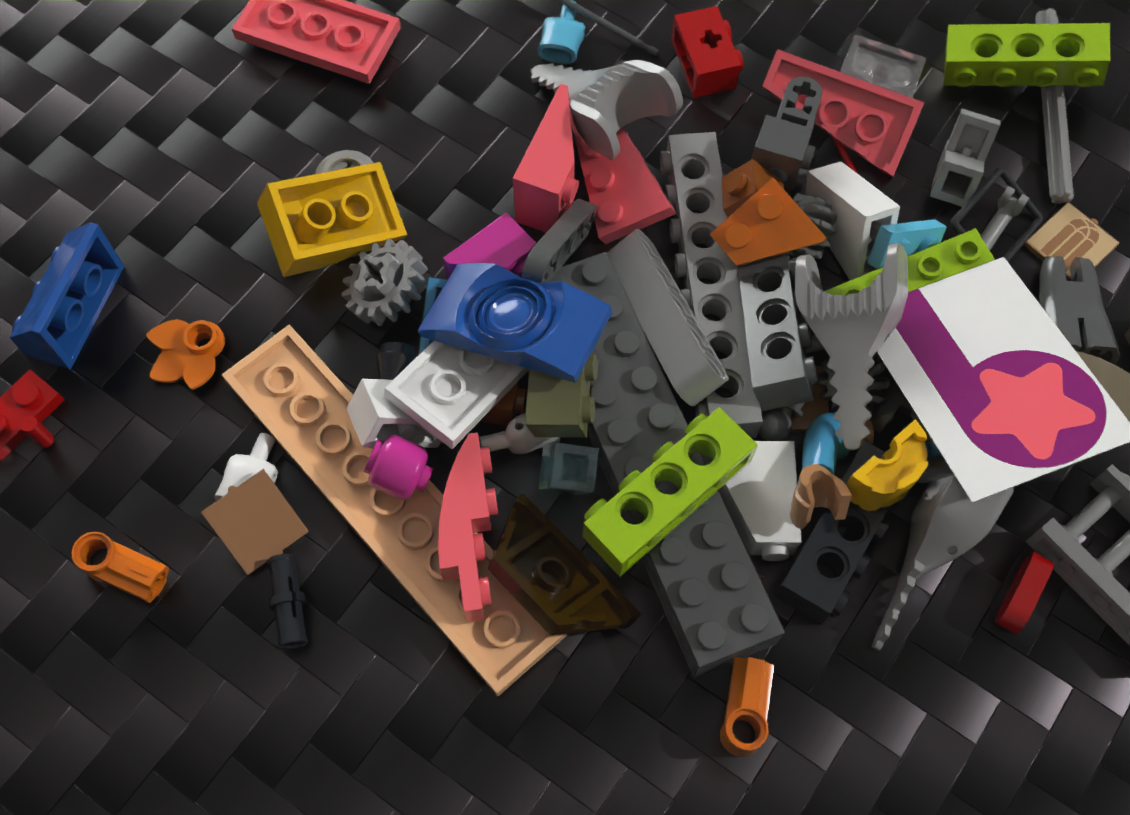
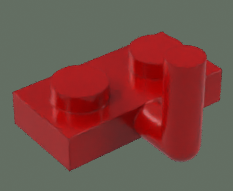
(23, 410)

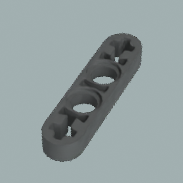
(559, 242)

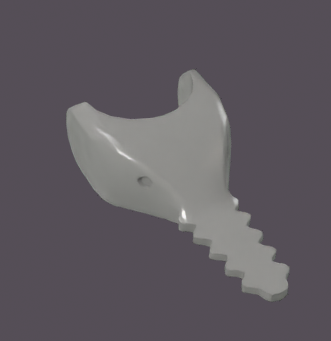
(612, 98)
(852, 332)
(940, 530)

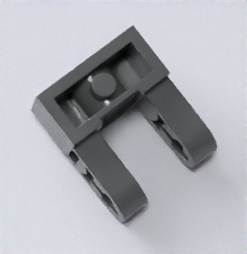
(785, 138)

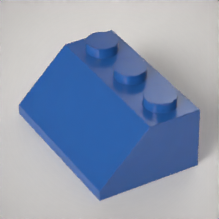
(68, 297)

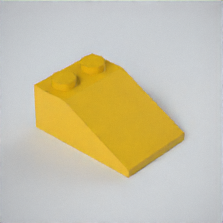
(329, 217)

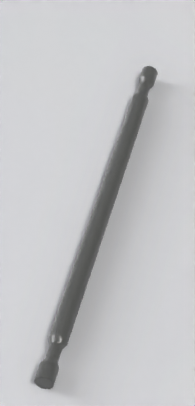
(609, 26)

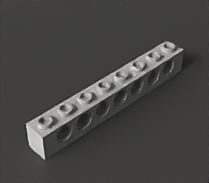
(699, 157)

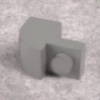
(964, 158)

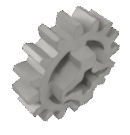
(384, 282)

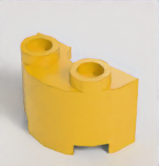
(890, 478)

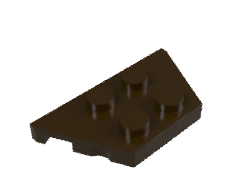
(554, 576)

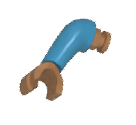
(817, 481)

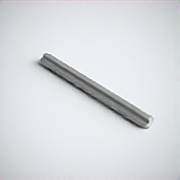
(1056, 132)

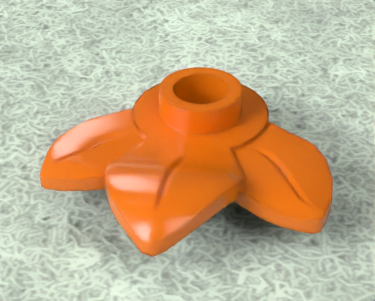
(181, 353)

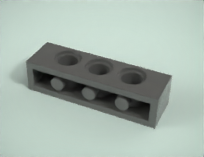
(775, 333)

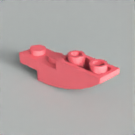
(463, 512)

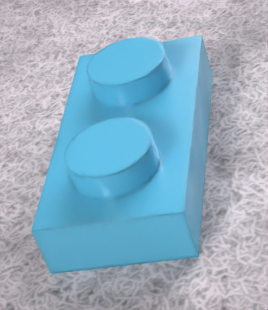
(912, 235)

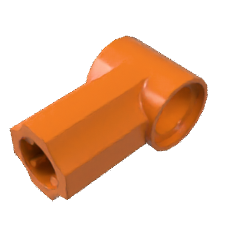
(121, 567)
(747, 702)

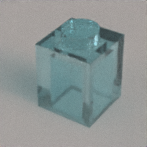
(568, 468)

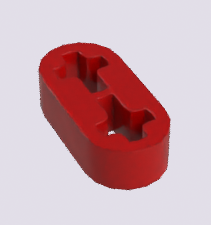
(1024, 592)

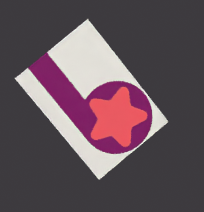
(998, 381)

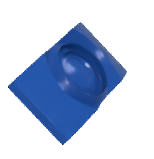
(517, 319)

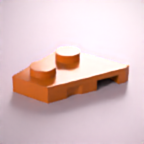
(766, 227)

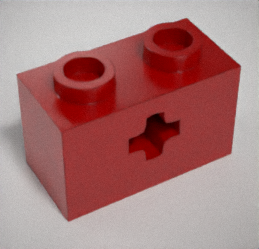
(706, 51)

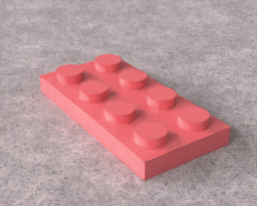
(320, 33)

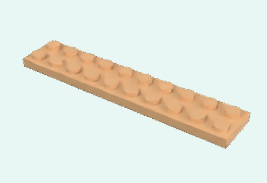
(308, 417)

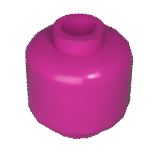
(398, 467)

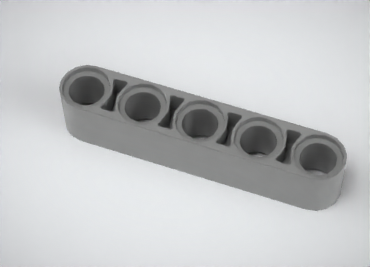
(667, 319)

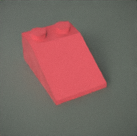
(545, 177)

